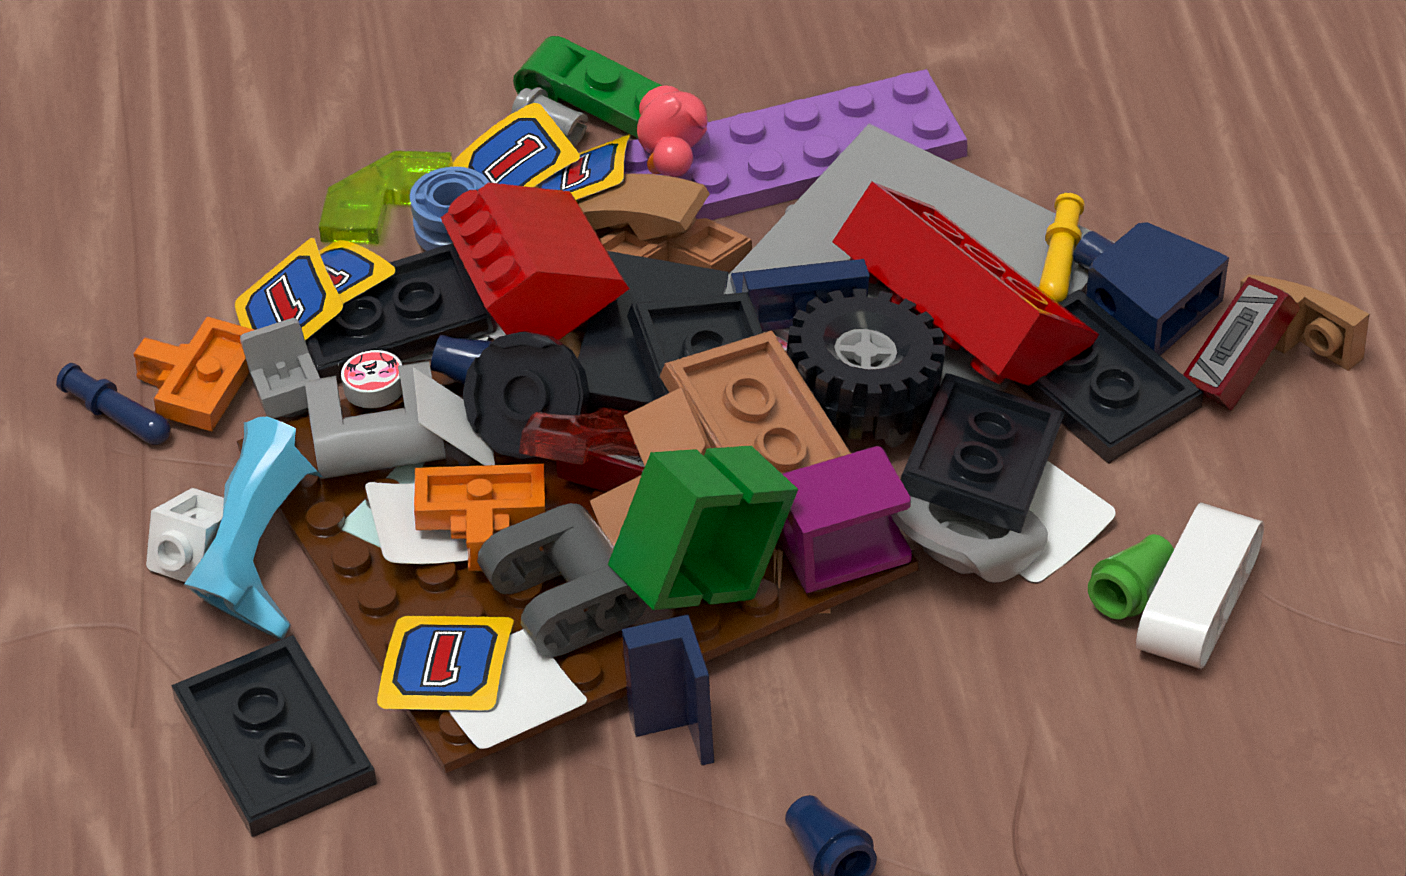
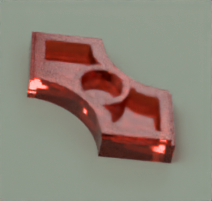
(578, 437)

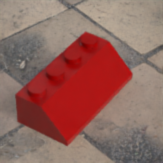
(532, 257)
(963, 286)

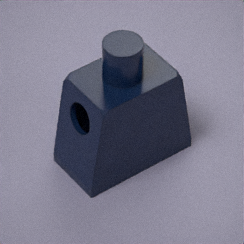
(1153, 281)

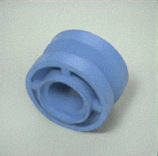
(433, 196)

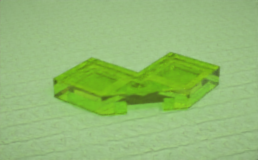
(359, 202)

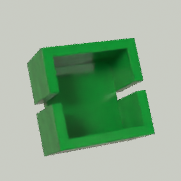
(702, 526)

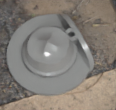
(970, 543)

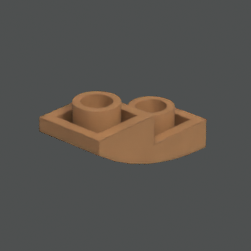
(648, 203)
(1322, 323)

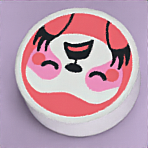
(372, 379)

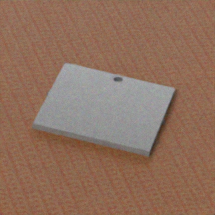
(986, 211)

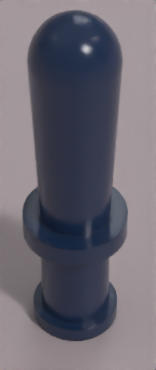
(103, 398)

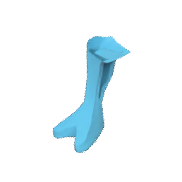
(254, 491)

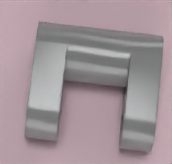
(370, 439)

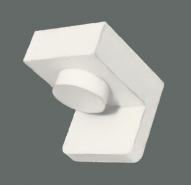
(183, 532)

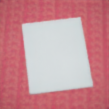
(446, 417)

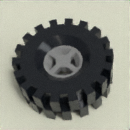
(868, 361)

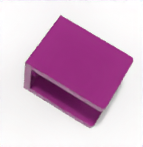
(844, 519)

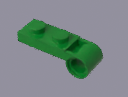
(586, 81)

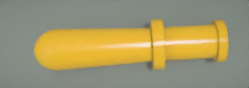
(1062, 240)

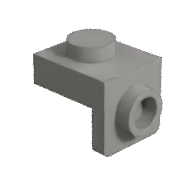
(279, 367)

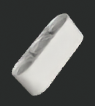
(1200, 585)

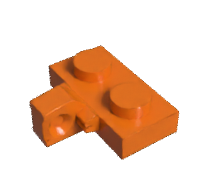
(197, 377)
(477, 500)

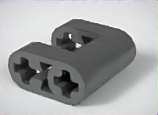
(580, 553)

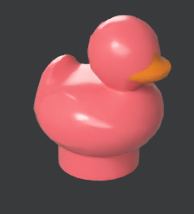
(669, 128)

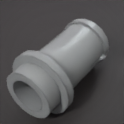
(563, 116)

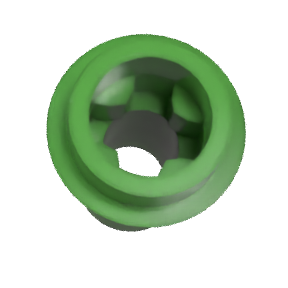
(1127, 579)

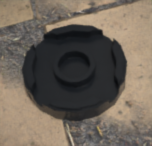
(516, 379)

